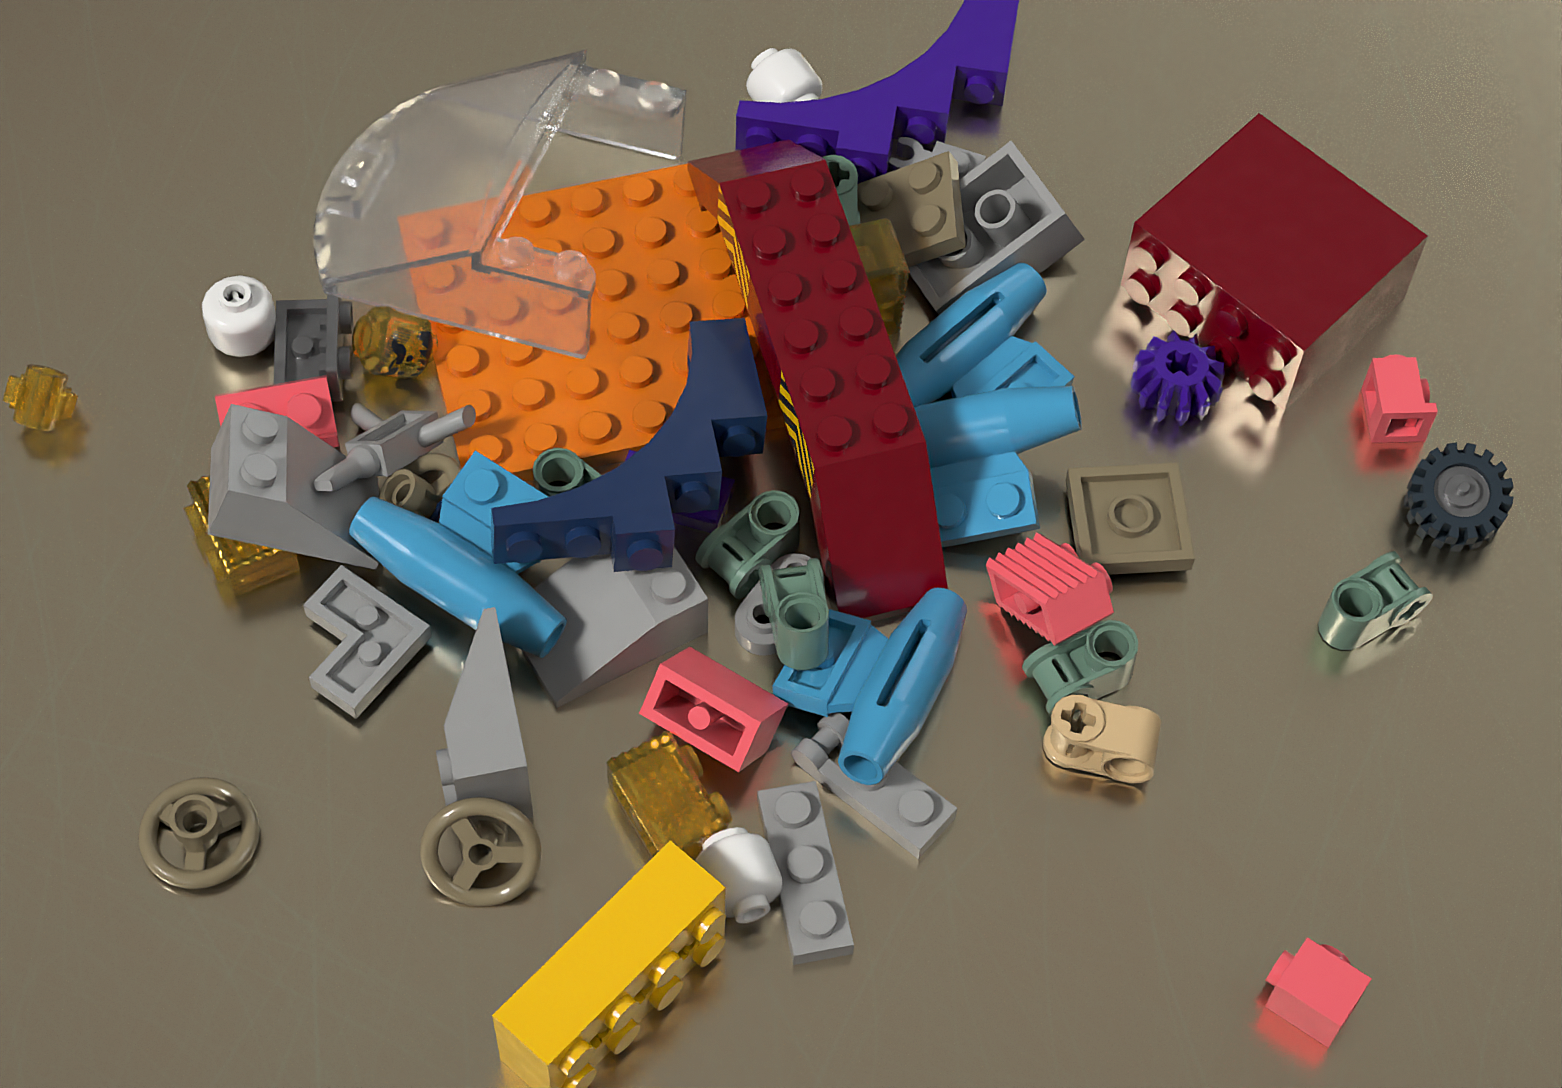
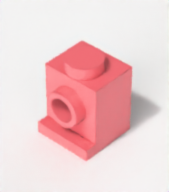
(1397, 401)

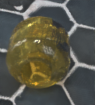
(393, 343)

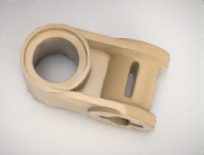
(1108, 738)

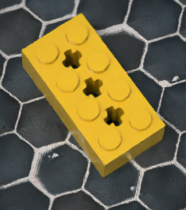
(613, 973)

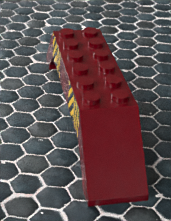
(830, 374)

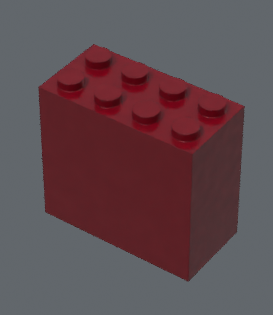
(1271, 260)

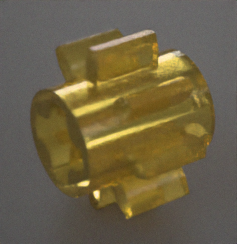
(40, 397)

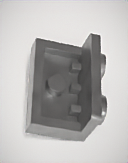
(311, 341)

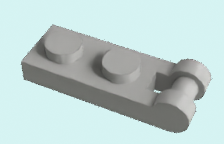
(896, 805)

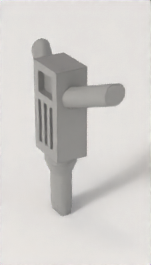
(391, 443)

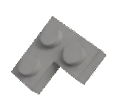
(374, 635)

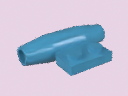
(973, 343)
(974, 461)
(454, 558)
(880, 680)

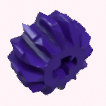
(1177, 378)

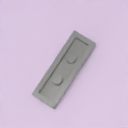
(810, 883)

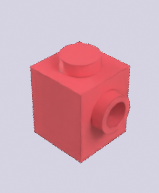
(1316, 990)

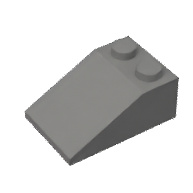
(1006, 222)
(267, 493)
(615, 622)
(483, 728)

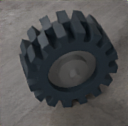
(1458, 497)

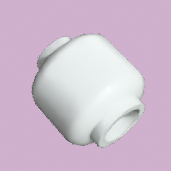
(783, 77)
(239, 316)
(746, 869)

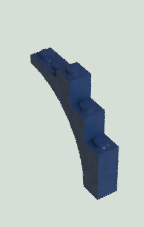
(674, 473)

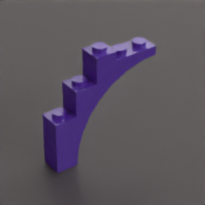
(914, 103)

